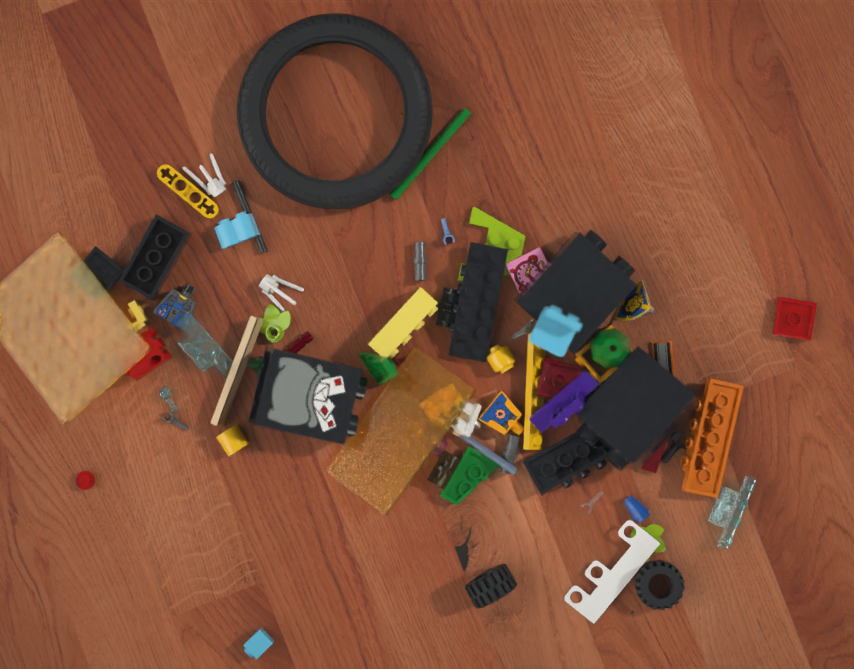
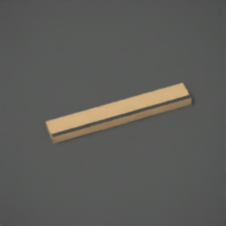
(236, 371)

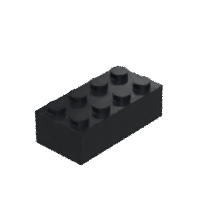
(155, 257)

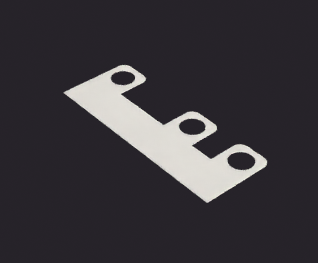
(613, 581)

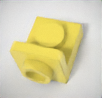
(137, 312)

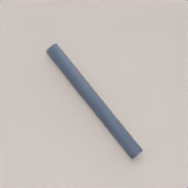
(488, 453)

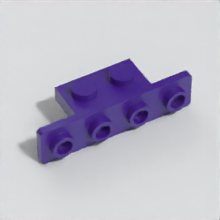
(565, 403)

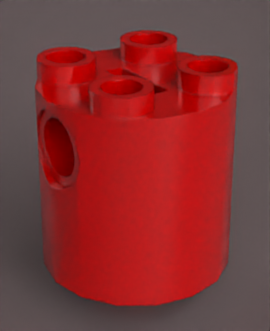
(153, 358)

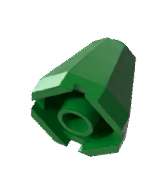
(601, 344)

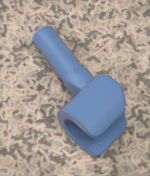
(446, 231)

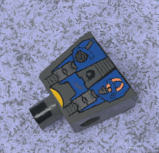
(176, 304)

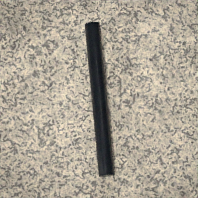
(245, 206)

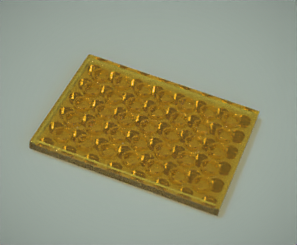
(65, 328)

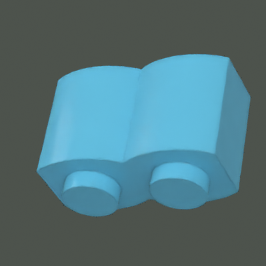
(236, 230)

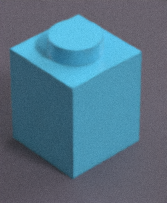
(258, 644)

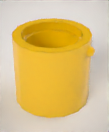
(232, 440)

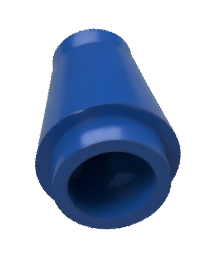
(636, 509)

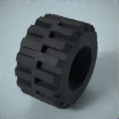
(491, 586)
(674, 593)

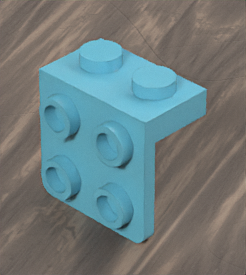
(554, 330)

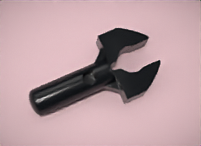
(673, 449)

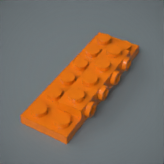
(710, 437)

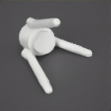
(214, 186)
(270, 284)

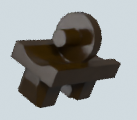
(443, 469)

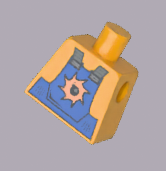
(502, 415)

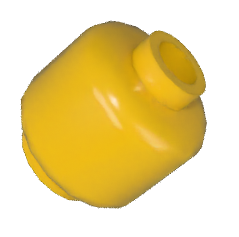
(501, 358)

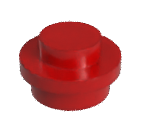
(85, 480)

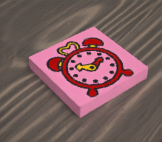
(526, 267)

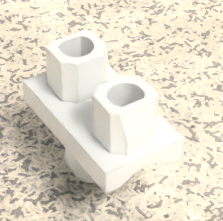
(467, 421)

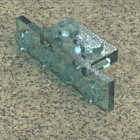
(202, 346)
(729, 509)

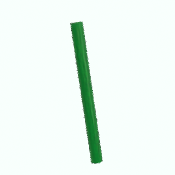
(431, 152)

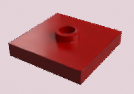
(794, 318)

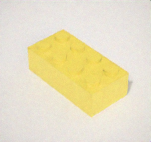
(403, 323)

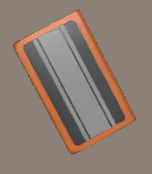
(663, 354)

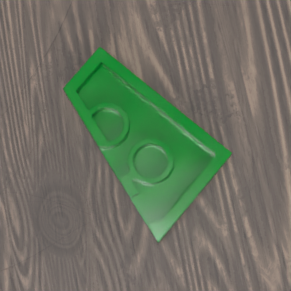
(379, 367)
(469, 473)

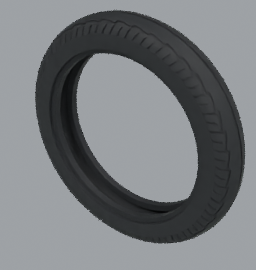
(328, 30)

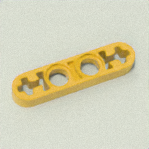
(186, 193)

